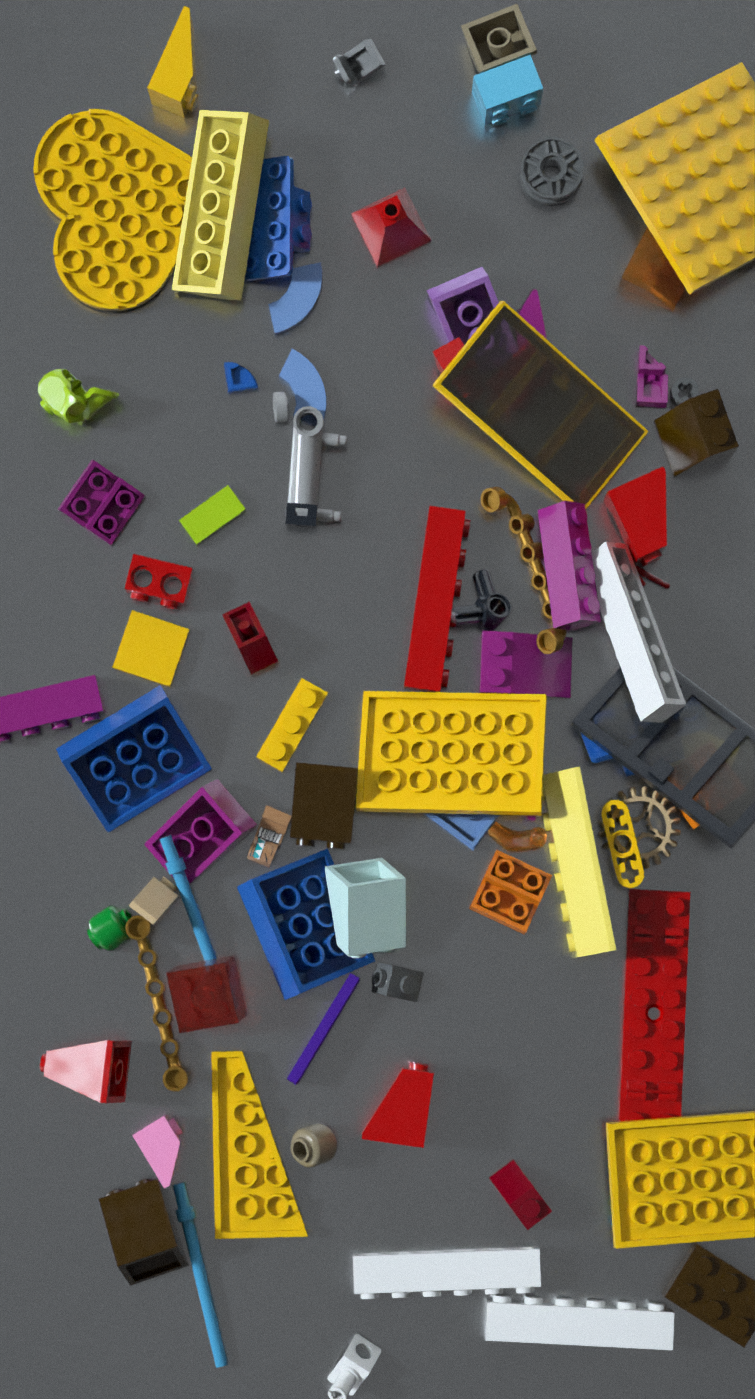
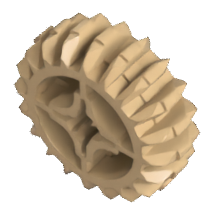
(650, 804)

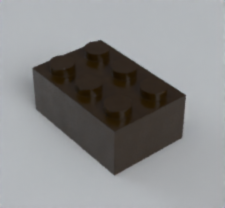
(714, 1293)

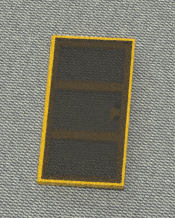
(540, 407)

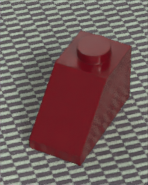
(250, 637)
(520, 1194)

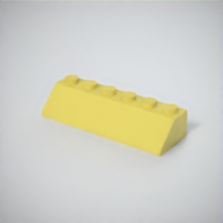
(220, 204)
(577, 863)

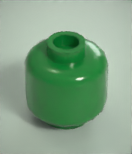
(108, 928)

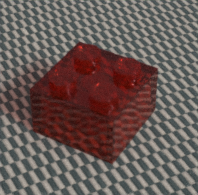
(206, 994)

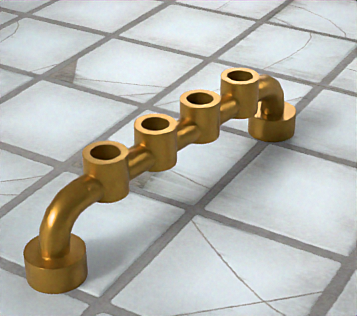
(496, 499)
(175, 1076)

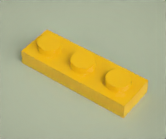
(292, 725)

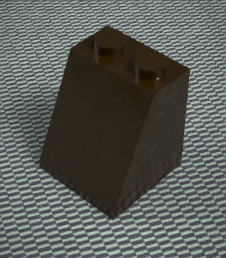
(696, 433)
(323, 805)
(142, 1231)

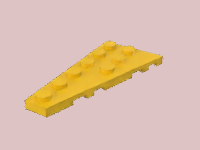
(249, 1176)

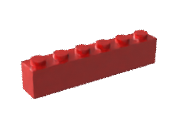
(435, 599)

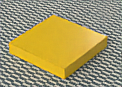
(151, 648)

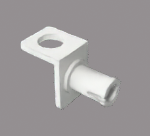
(352, 1369)

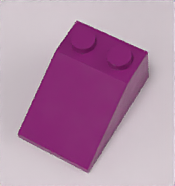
(516, 665)
(203, 829)

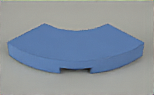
(298, 300)
(305, 384)

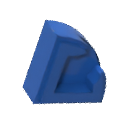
(239, 378)

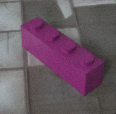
(569, 565)
(51, 707)

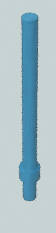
(176, 867)
(185, 1215)

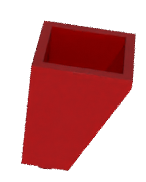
(641, 516)
(404, 1109)

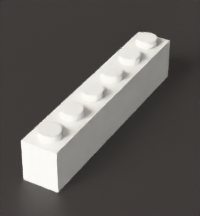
(635, 634)
(446, 1270)
(578, 1323)

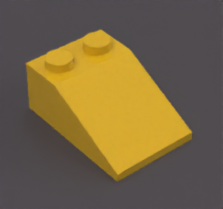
(174, 78)

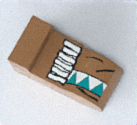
(269, 836)

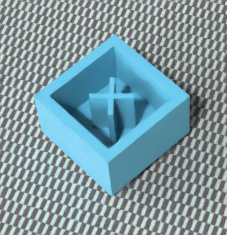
(507, 91)

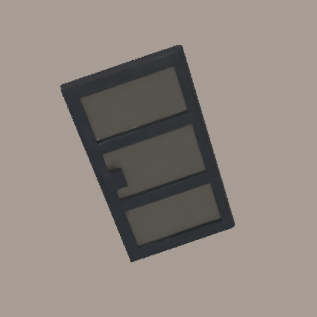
(694, 758)

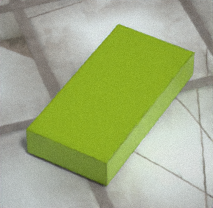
(212, 515)

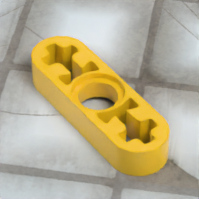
(609, 823)

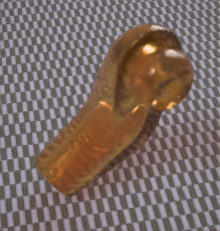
(518, 840)

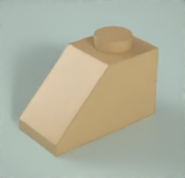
(155, 900)

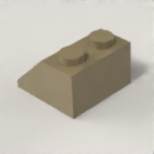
(498, 38)

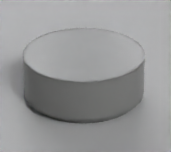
(280, 407)

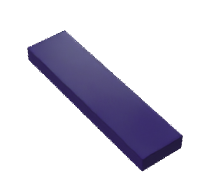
(323, 1029)

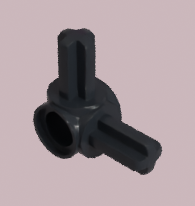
(489, 608)

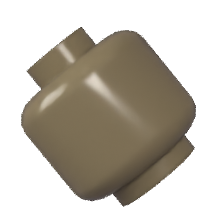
(313, 1145)

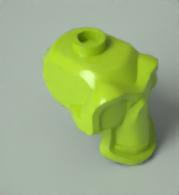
(68, 399)

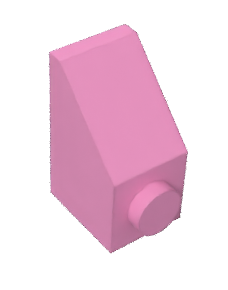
(161, 1147)

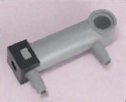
(305, 472)

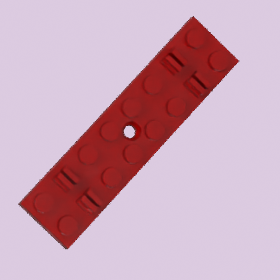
(654, 978)

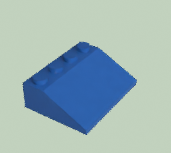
(133, 758)
(297, 926)

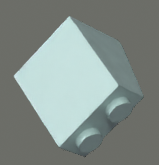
(367, 906)

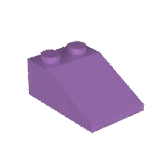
(463, 304)

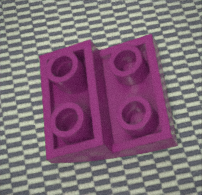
(101, 502)

